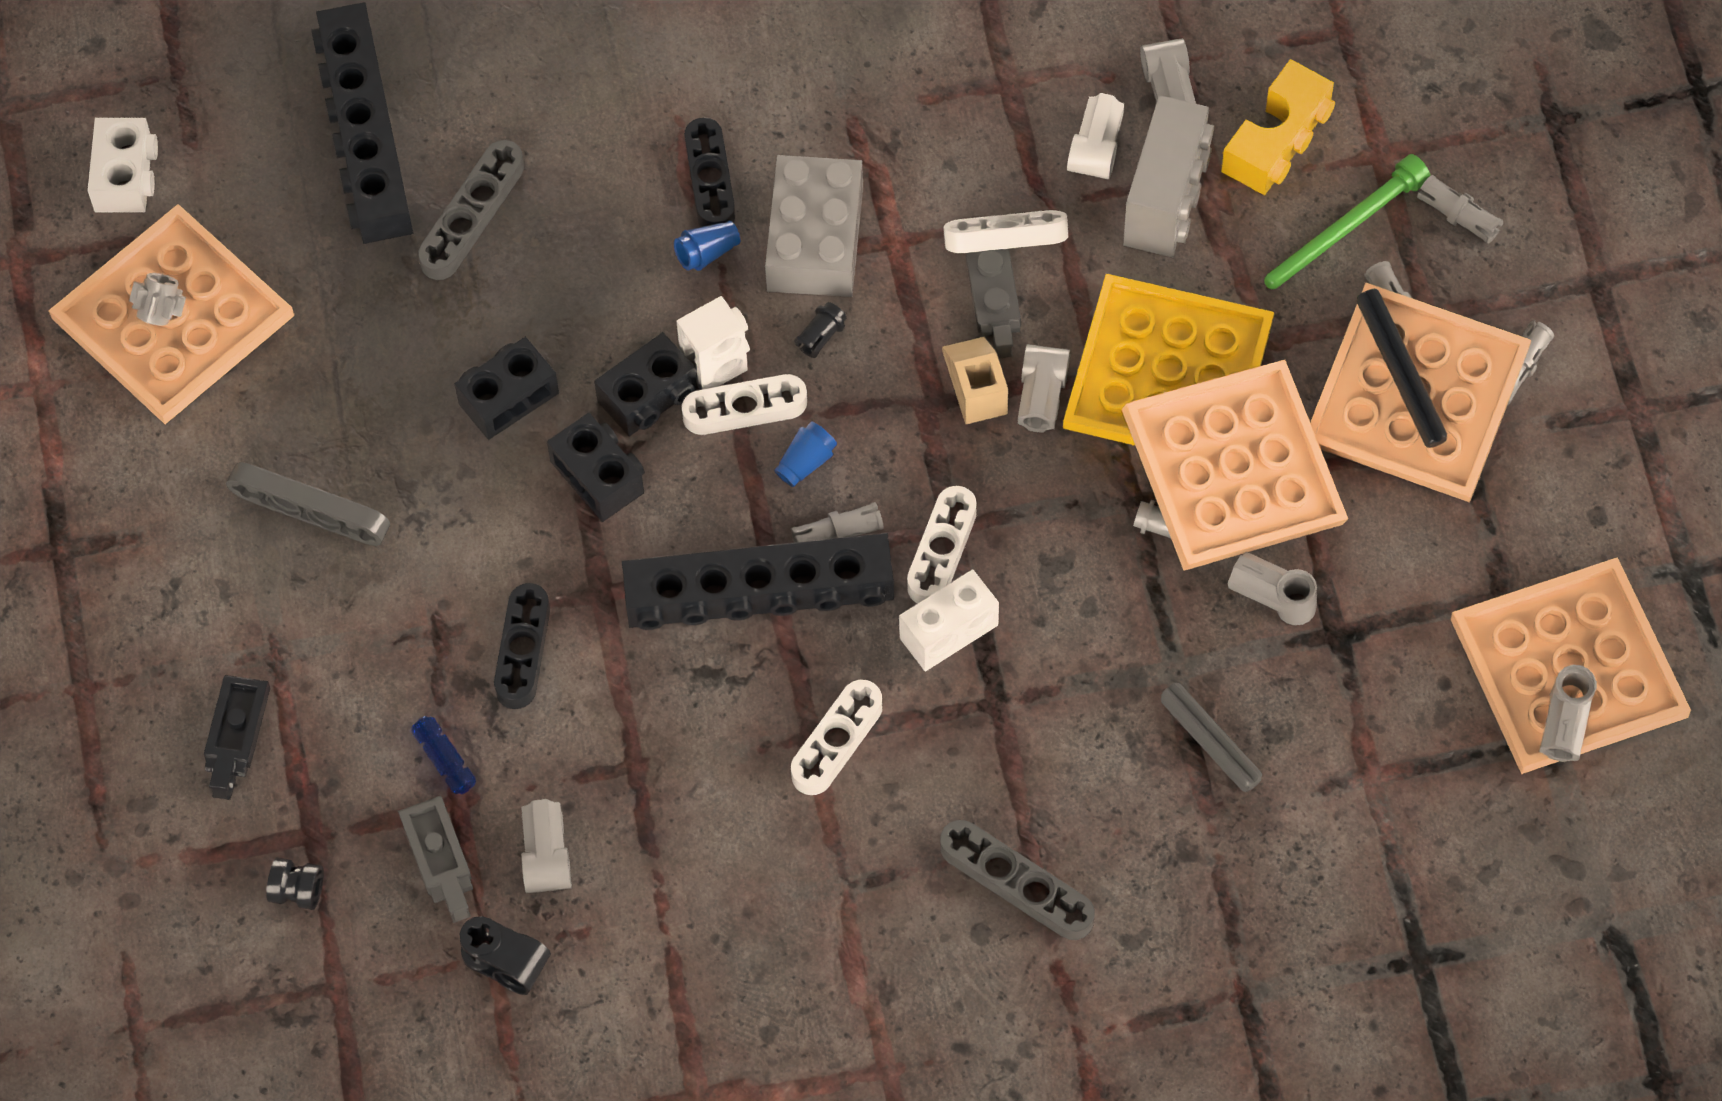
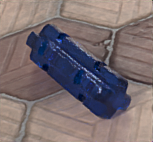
(443, 755)

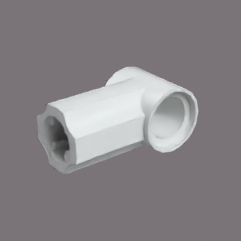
(1096, 145)

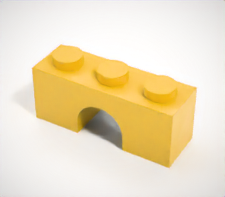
(1263, 155)

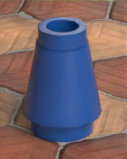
(705, 244)
(805, 454)

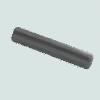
(1211, 737)

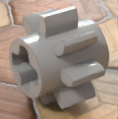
(157, 299)

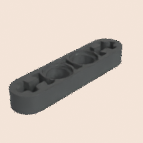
(466, 207)
(308, 504)
(1021, 874)

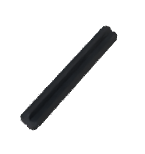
(1402, 368)

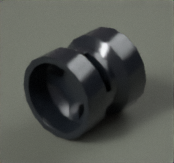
(297, 883)

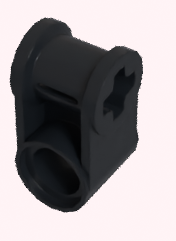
(509, 958)

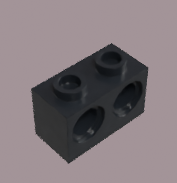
(639, 378)
(513, 394)
(588, 470)

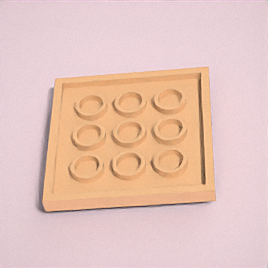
(221, 322)
(1466, 373)
(1234, 464)
(1574, 619)

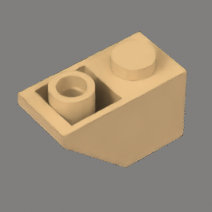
(977, 379)

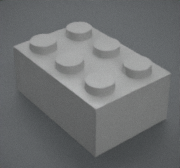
(1168, 177)
(814, 226)

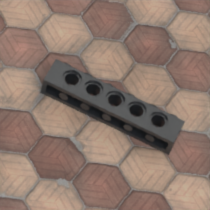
(382, 214)
(774, 564)

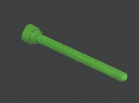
(1408, 176)

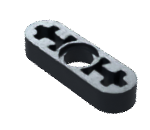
(716, 159)
(528, 663)

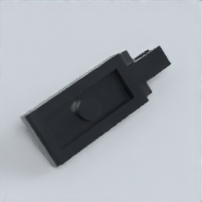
(234, 732)

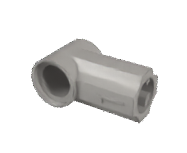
(1168, 69)
(1043, 377)
(1273, 585)
(1568, 715)
(545, 856)

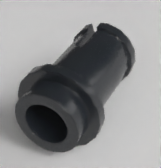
(820, 330)

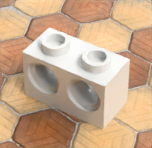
(115, 165)
(714, 342)
(948, 620)

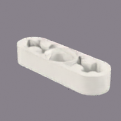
(1006, 231)
(755, 389)
(939, 527)
(808, 755)

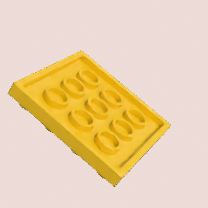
(1156, 342)

